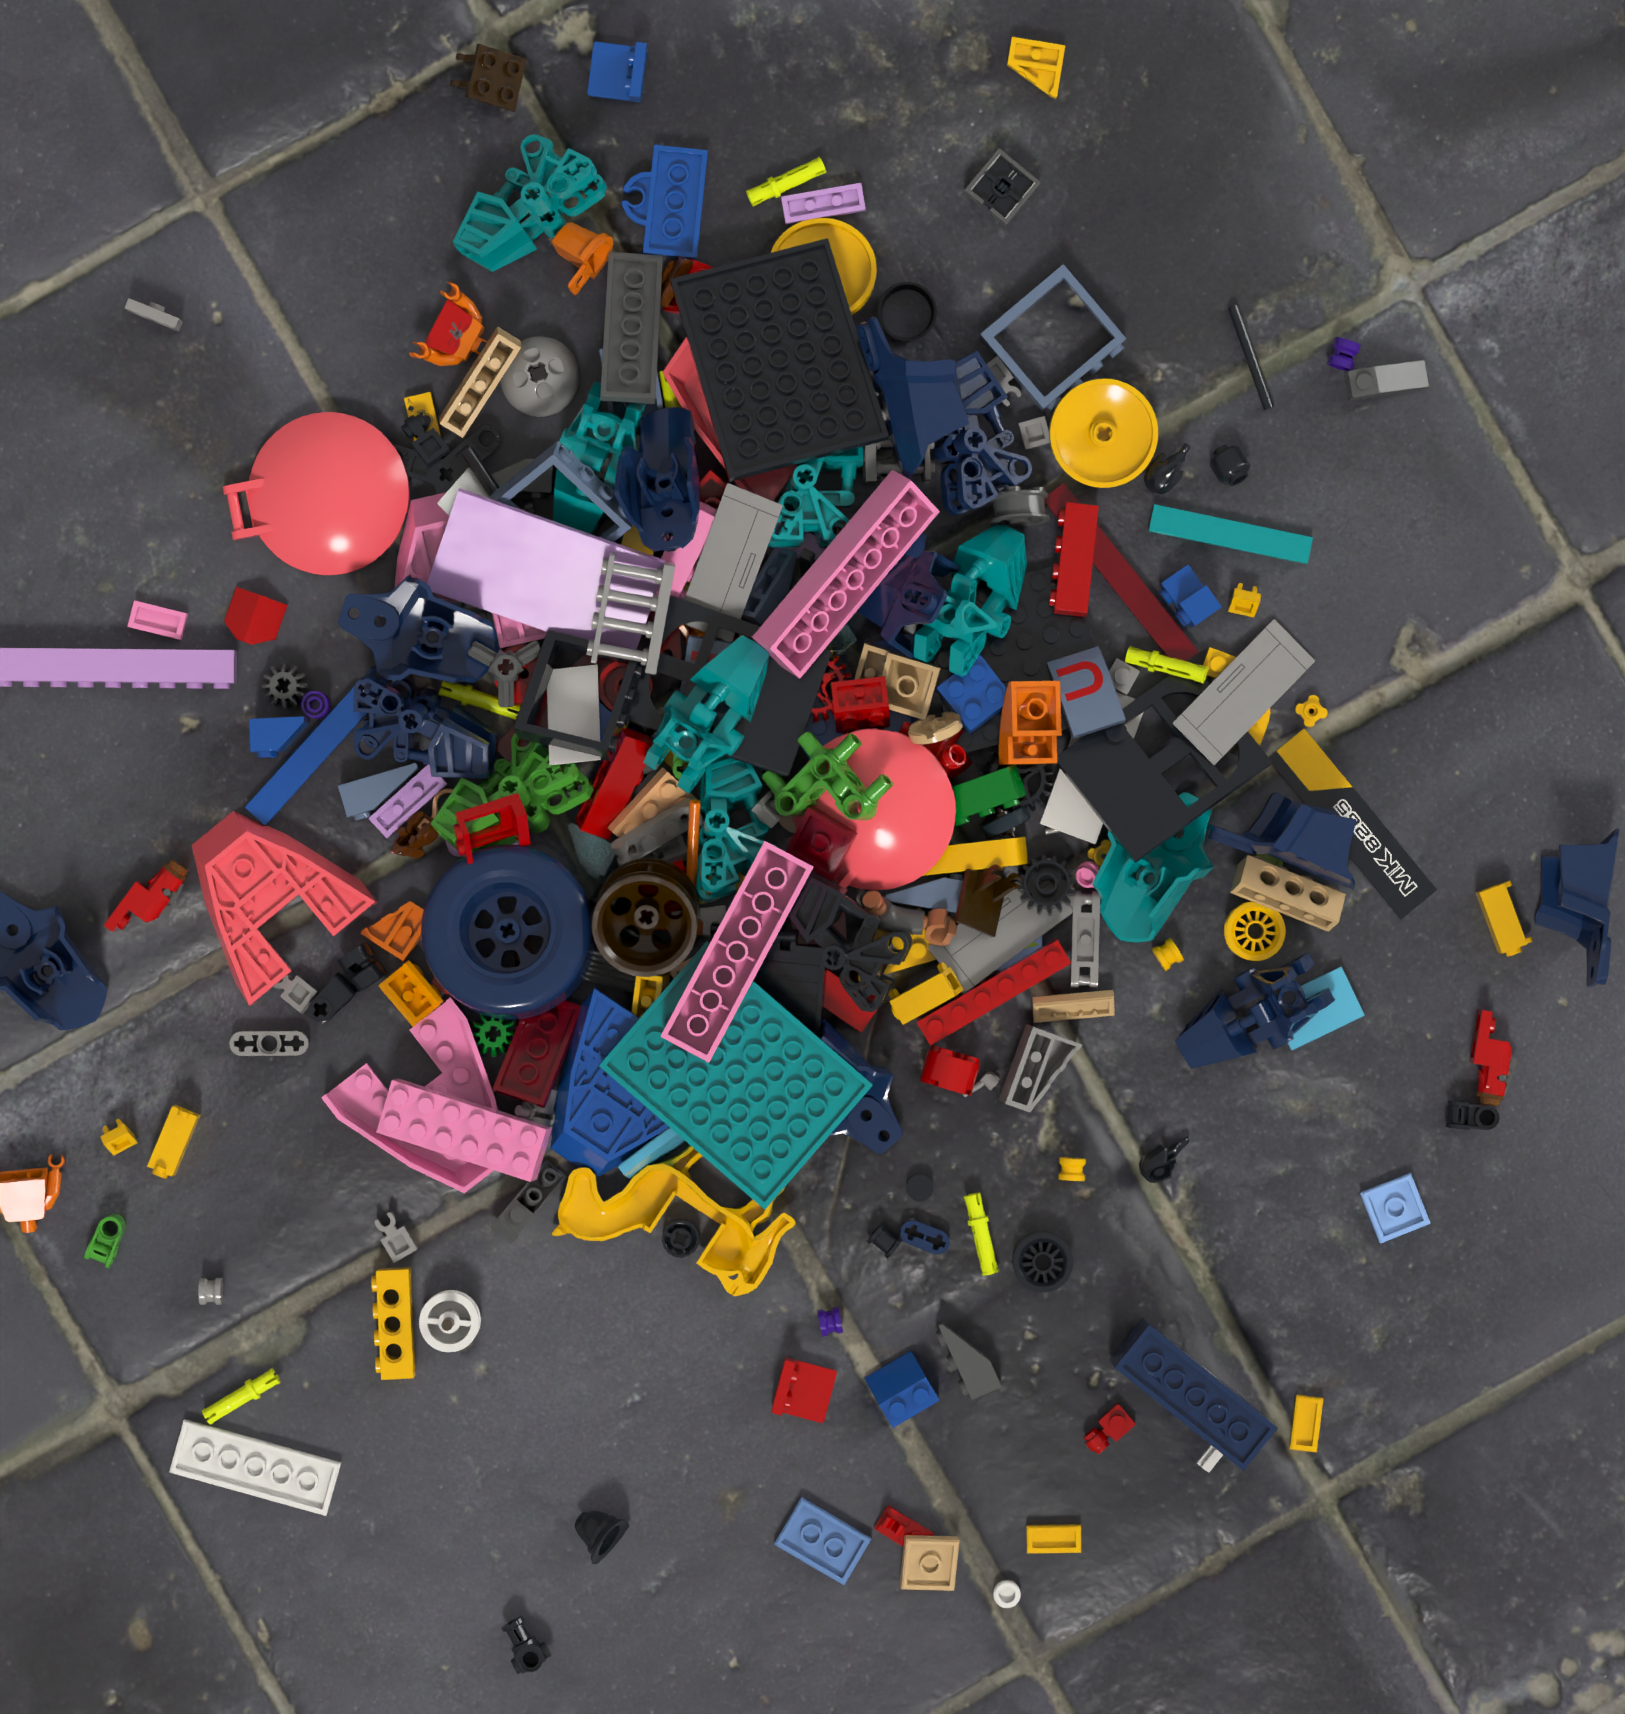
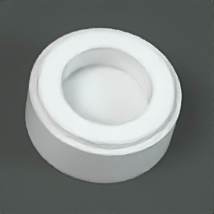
(1006, 1593)

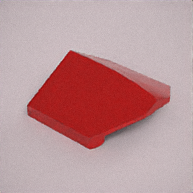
(254, 617)

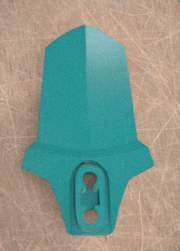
(1144, 893)

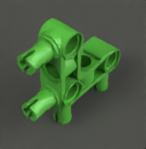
(839, 781)

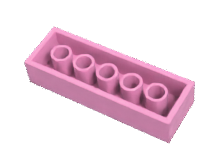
(464, 1130)

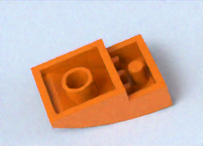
(1030, 723)

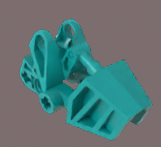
(493, 230)
(591, 440)
(816, 509)
(1001, 561)
(731, 676)
(722, 790)

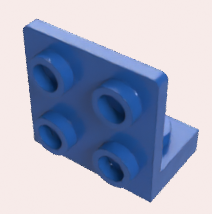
(617, 71)

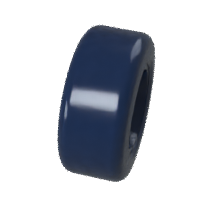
(540, 979)

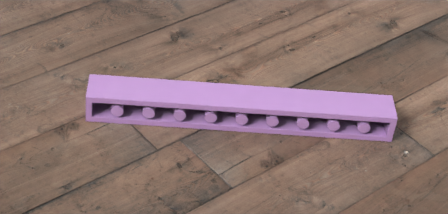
(118, 667)

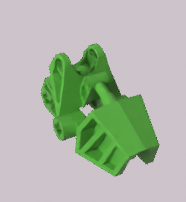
(530, 778)

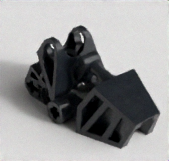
(814, 914)

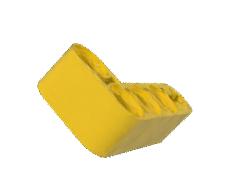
(981, 855)

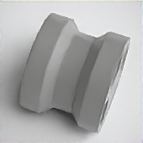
(210, 1291)

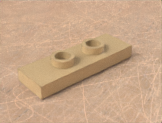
(1073, 1006)

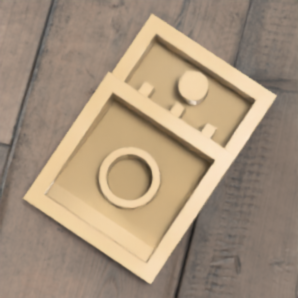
(908, 681)

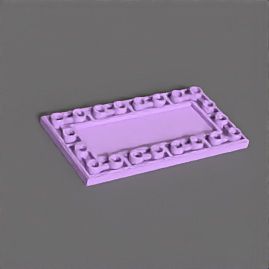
(535, 570)

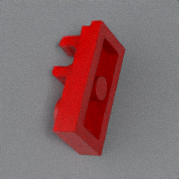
(897, 1525)

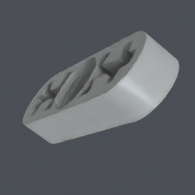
(249, 1050)

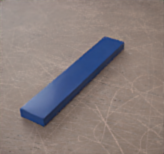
(305, 760)

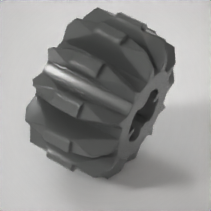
(275, 684)

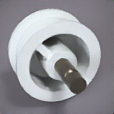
(450, 1321)

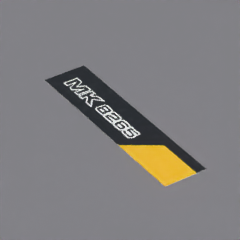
(1372, 845)

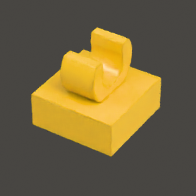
(1244, 601)
(118, 1138)

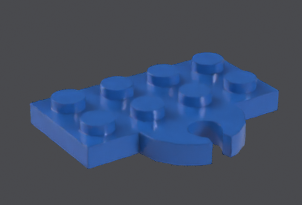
(670, 201)

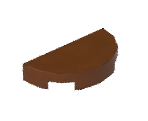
(673, 270)

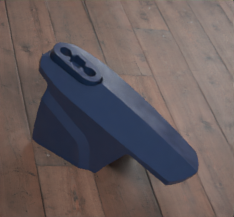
(661, 480)

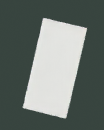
(573, 710)

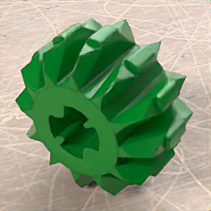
(487, 1026)

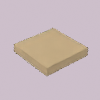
(929, 1562)

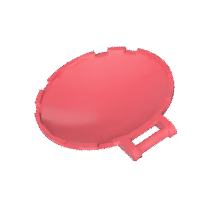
(324, 494)
(911, 817)

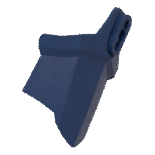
(915, 395)
(893, 599)
(419, 633)
(1298, 835)
(1577, 899)
(46, 969)
(875, 1100)

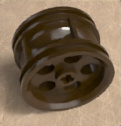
(646, 956)

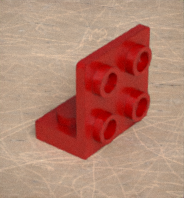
(860, 704)
(803, 1390)

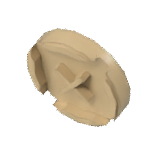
(934, 728)

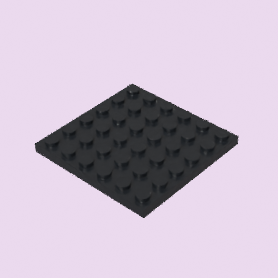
(1023, 653)

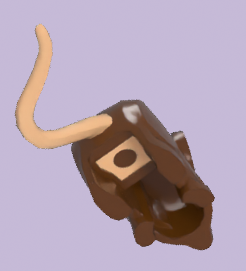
(418, 832)

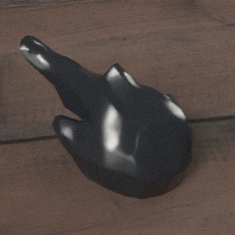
(1162, 475)
(1156, 1164)

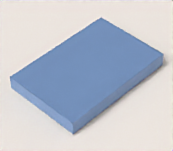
(822, 1541)

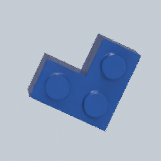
(1189, 597)

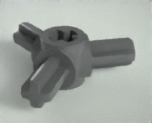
(492, 659)

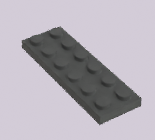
(631, 328)

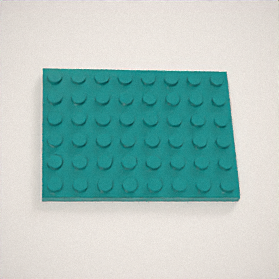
(758, 1101)

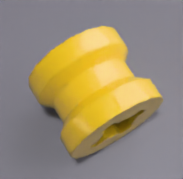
(1167, 954)
(1072, 1169)

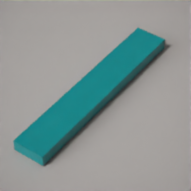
(1230, 534)

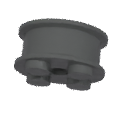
(1020, 507)

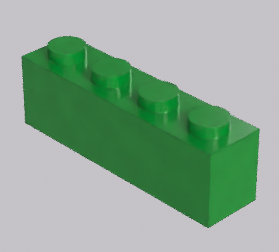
(987, 792)

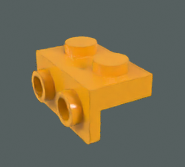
(411, 993)

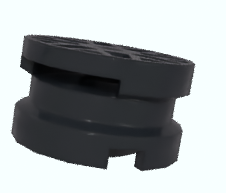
(680, 1238)

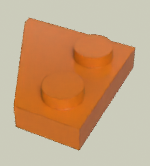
(398, 930)

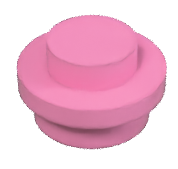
(1086, 873)

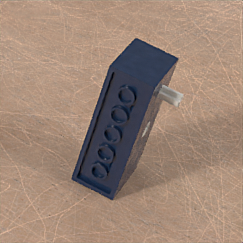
(1193, 1396)

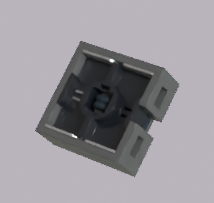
(1012, 191)

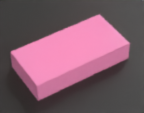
(157, 620)

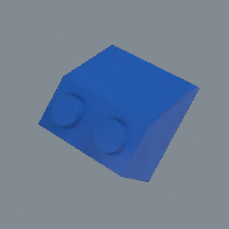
(274, 734)
(901, 1389)

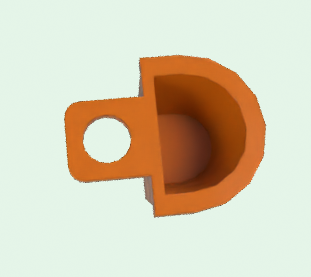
(584, 250)

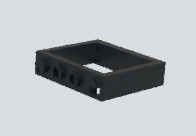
(619, 718)

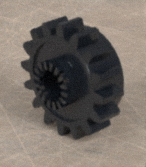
(1051, 871)

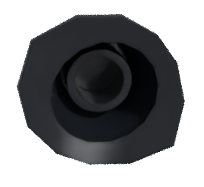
(600, 1532)

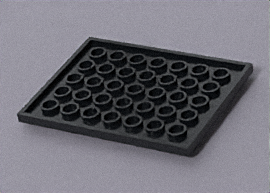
(779, 359)

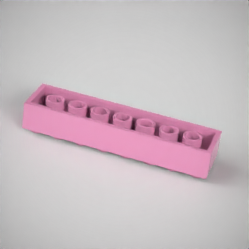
(846, 574)
(736, 951)

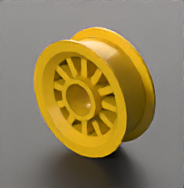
(1252, 955)

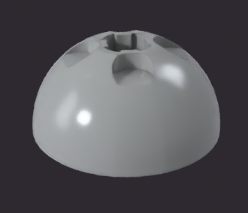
(546, 393)

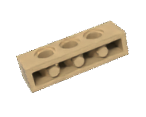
(480, 382)
(1273, 895)

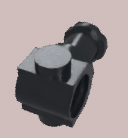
(525, 1644)

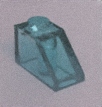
(592, 851)

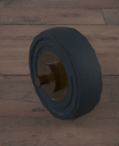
(1006, 822)

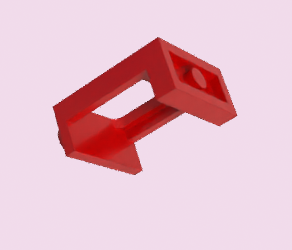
(512, 822)

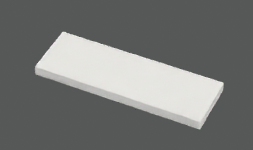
(255, 1467)

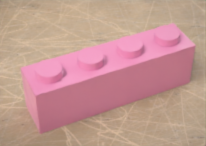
(687, 557)

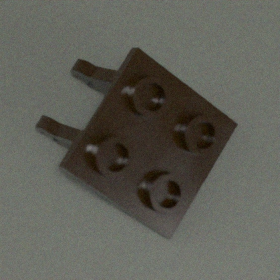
(494, 77)
(983, 899)

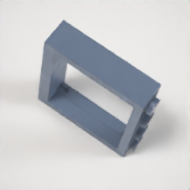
(1092, 365)
(578, 474)

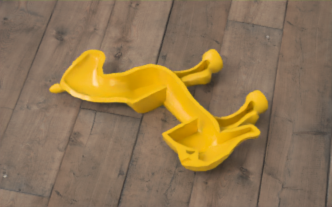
(645, 1200)

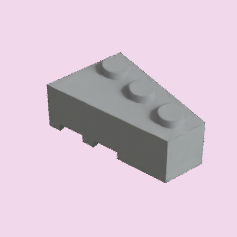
(1035, 1067)

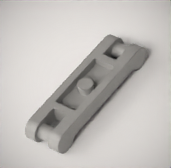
(653, 833)
(1085, 940)

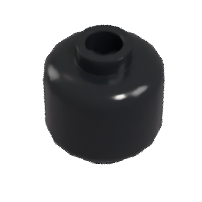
(1229, 465)

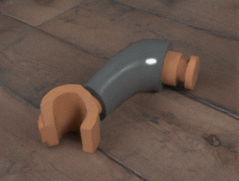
(937, 925)

